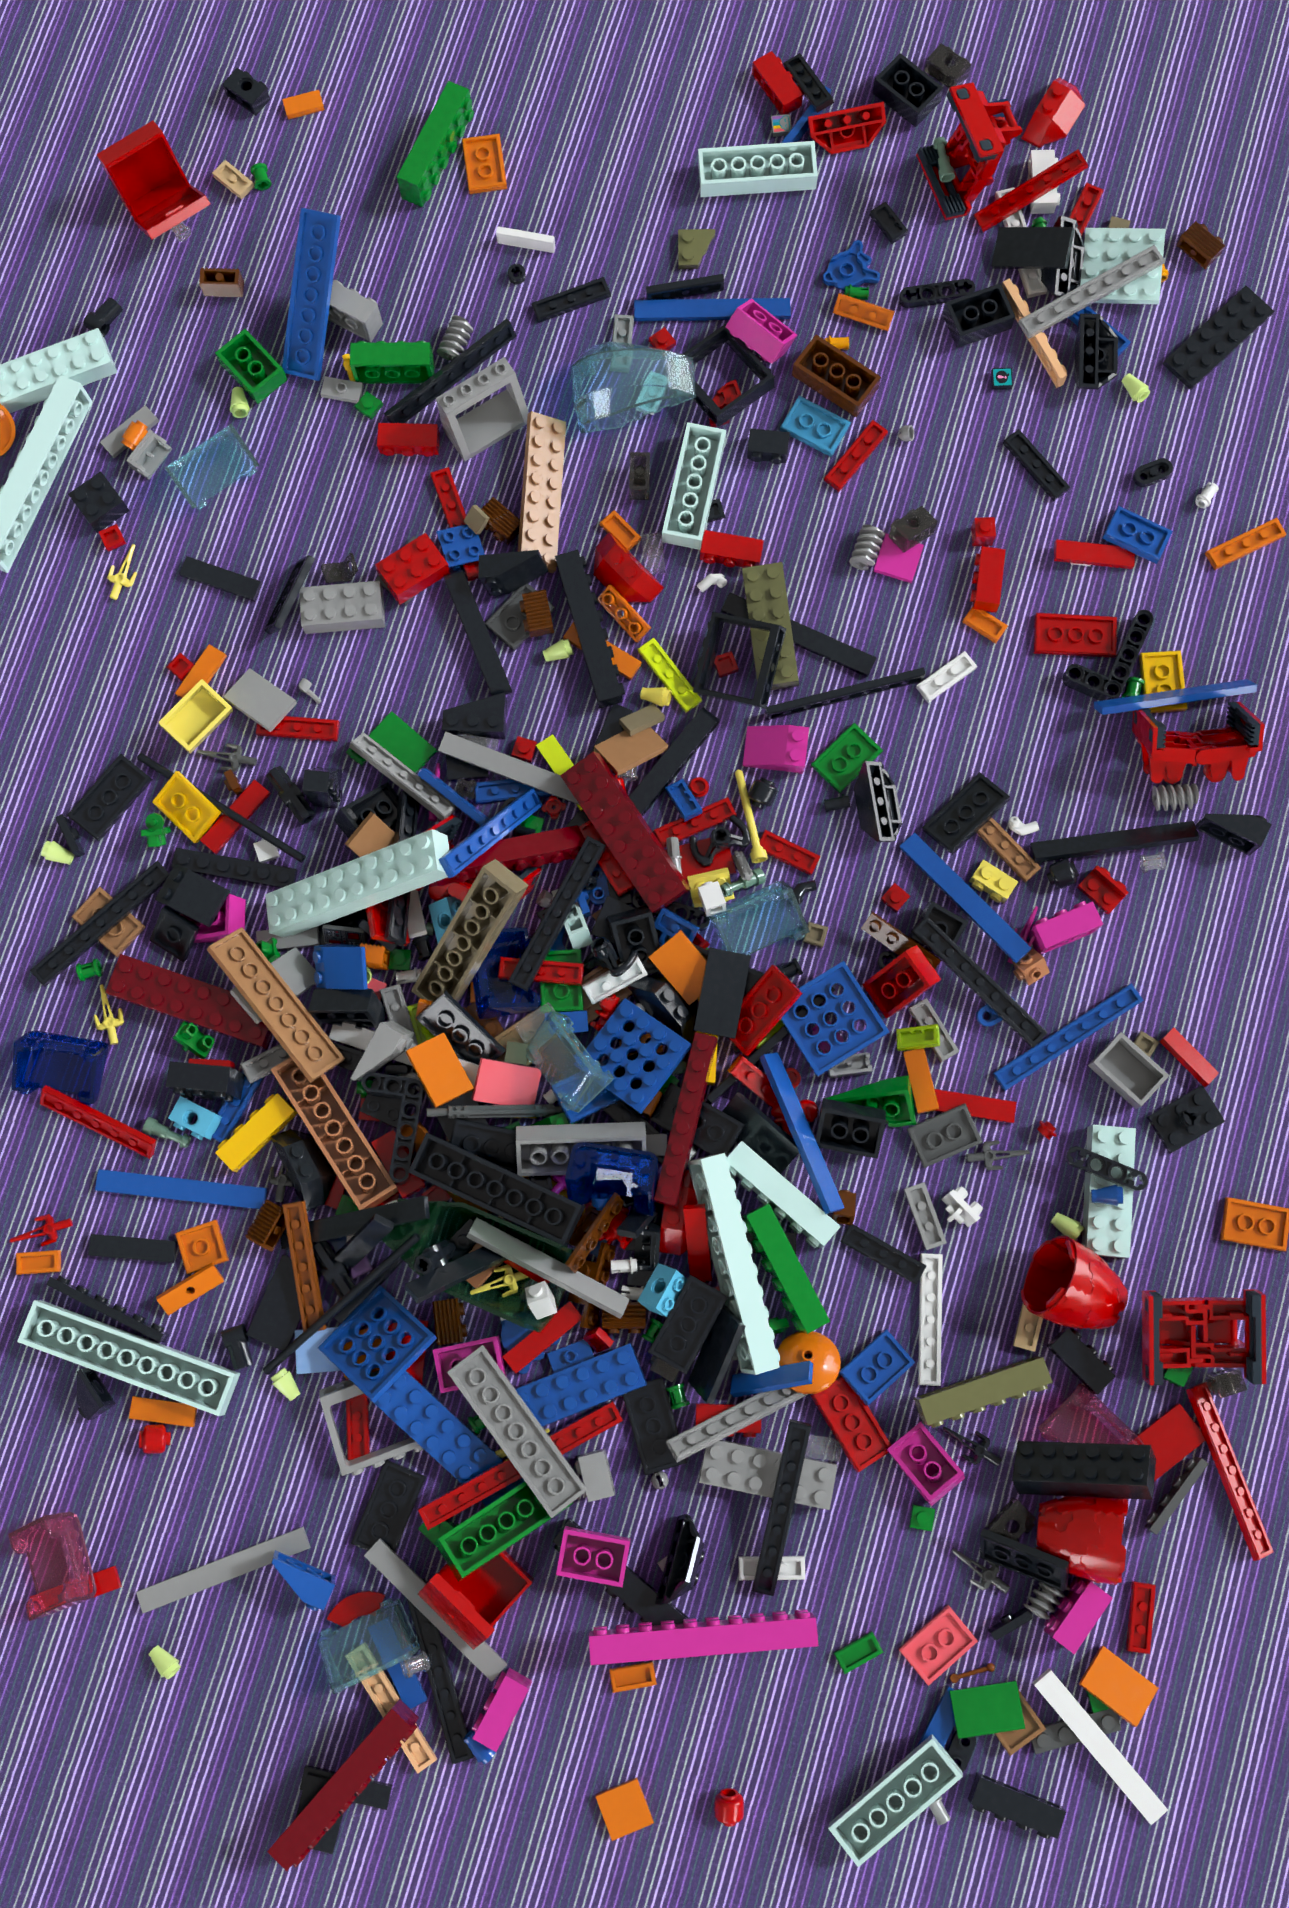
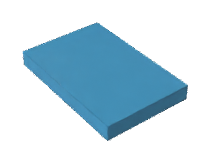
(815, 426)

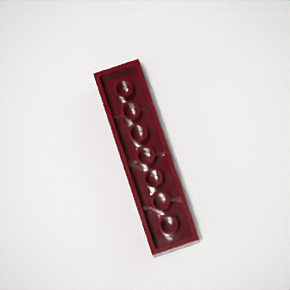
(625, 832)
(184, 1000)
(340, 1789)

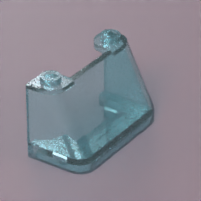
(212, 467)
(760, 920)
(566, 1063)
(367, 1645)

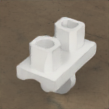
(960, 1209)

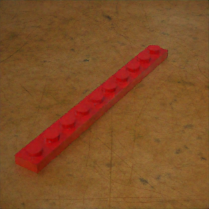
(505, 1472)

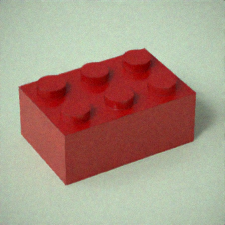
(412, 568)
(901, 981)

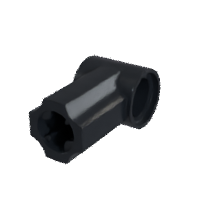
(103, 316)
(236, 1342)

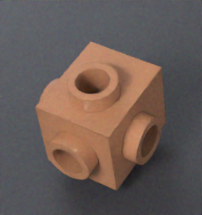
(1031, 967)

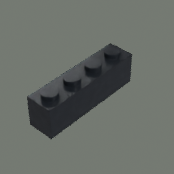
(1016, 1805)

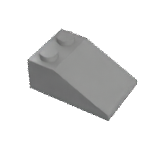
(386, 1044)

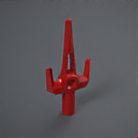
(50, 1229)

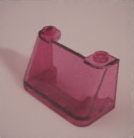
(1086, 1420)
(56, 1563)

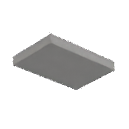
(260, 700)

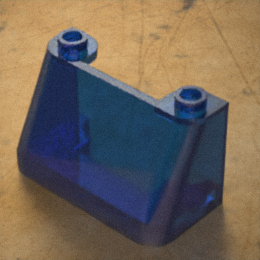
(497, 996)
(59, 1062)
(610, 1171)

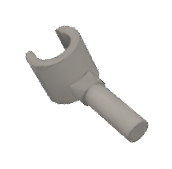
(304, 687)

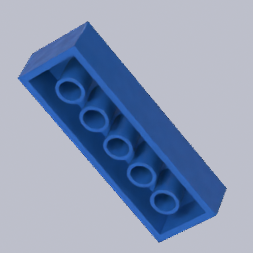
(584, 1385)

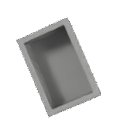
(1128, 1070)

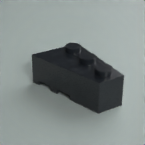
(478, 718)
(323, 786)
(347, 1006)

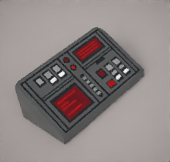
(344, 935)

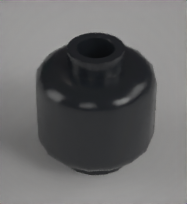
(762, 792)
(1062, 873)

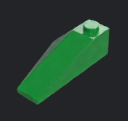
(888, 1094)

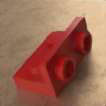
(1103, 889)

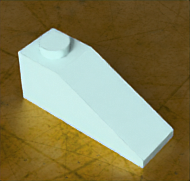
(577, 927)

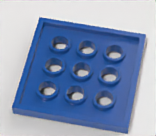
(845, 1021)
(647, 1052)
(391, 1369)

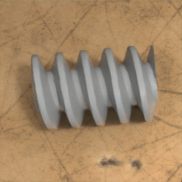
(455, 338)
(866, 546)
(1175, 796)
(1044, 1600)

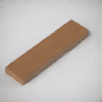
(1008, 850)

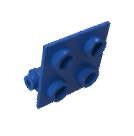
(460, 546)

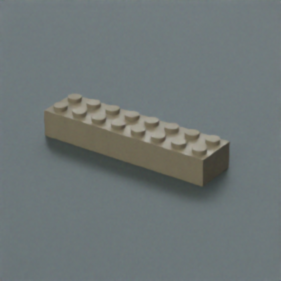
(471, 933)

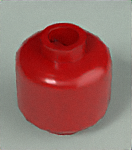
(154, 1439)
(729, 1807)

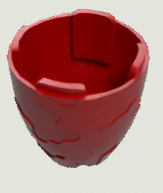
(1073, 1286)
(1086, 1535)

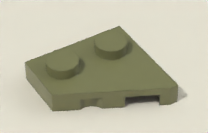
(693, 246)

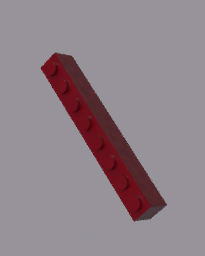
(525, 852)
(686, 1119)

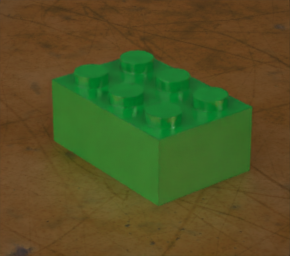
(251, 366)

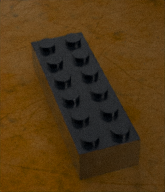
(1084, 1469)

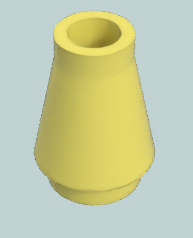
(659, 695)

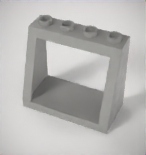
(490, 420)

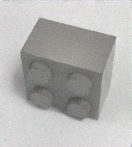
(595, 1474)

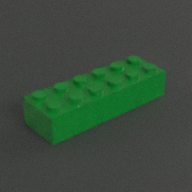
(435, 144)
(785, 1269)
(492, 1530)

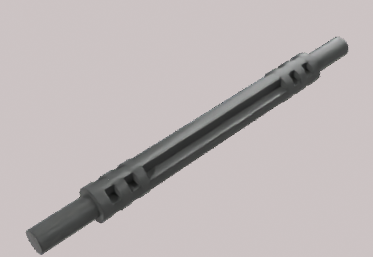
(495, 1111)

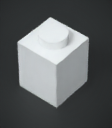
(712, 898)
(540, 1300)

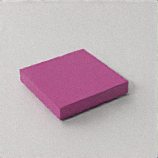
(895, 562)

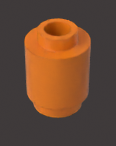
(134, 434)

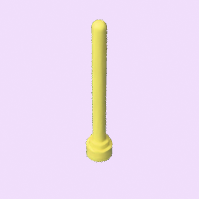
(757, 853)

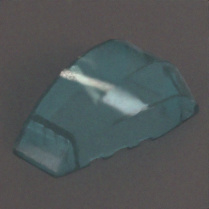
(627, 382)

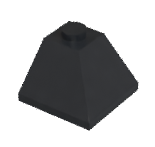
(92, 1394)

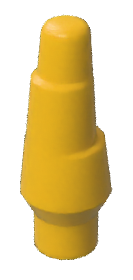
(346, 363)

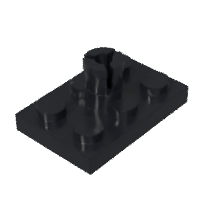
(1185, 1119)

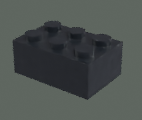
(907, 90)
(978, 315)
(205, 1081)
(850, 1128)

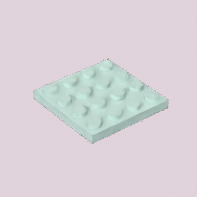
(1111, 247)

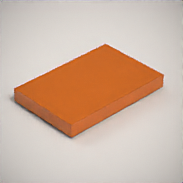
(484, 163)
(681, 966)
(439, 1070)
(1255, 1224)
(1118, 1686)

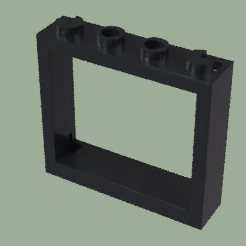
(754, 362)
(768, 666)

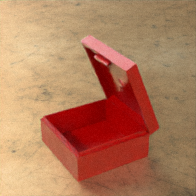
(151, 181)
(478, 1599)

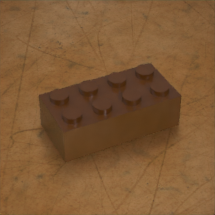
(836, 375)

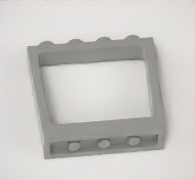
(344, 1391)

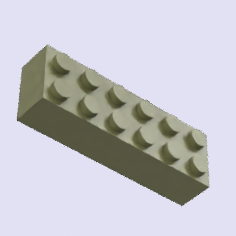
(768, 603)
(983, 1390)

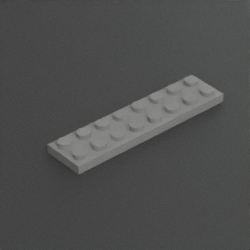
(517, 1431)

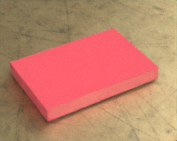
(506, 1083)
(938, 1645)

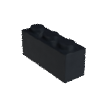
(1081, 1360)

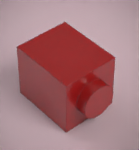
(983, 531)

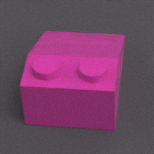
(776, 747)
(228, 920)
(926, 1463)

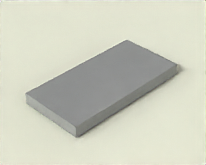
(294, 971)

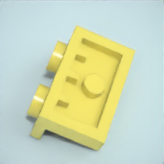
(695, 881)
(993, 882)

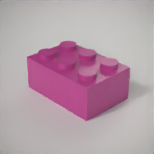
(761, 331)
(1065, 927)
(450, 1356)
(593, 1556)
(1077, 1614)
(501, 1709)

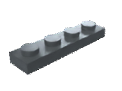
(1170, 1501)
(1060, 1735)

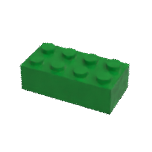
(391, 362)

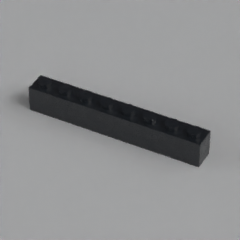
(589, 630)
(635, 1593)

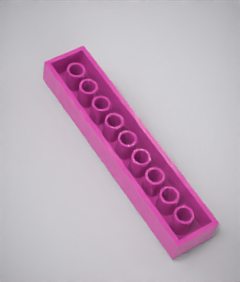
(702, 1638)

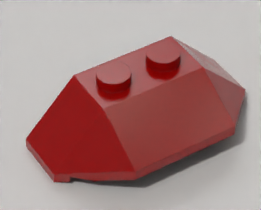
(1054, 114)
(848, 127)
(619, 568)
(673, 1225)

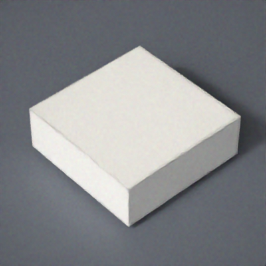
(266, 851)

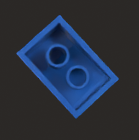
(340, 966)
(307, 1581)

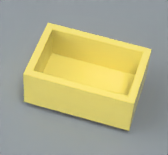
(195, 716)

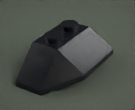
(1065, 280)
(1095, 352)
(877, 802)
(666, 1005)
(305, 1166)
(682, 1561)

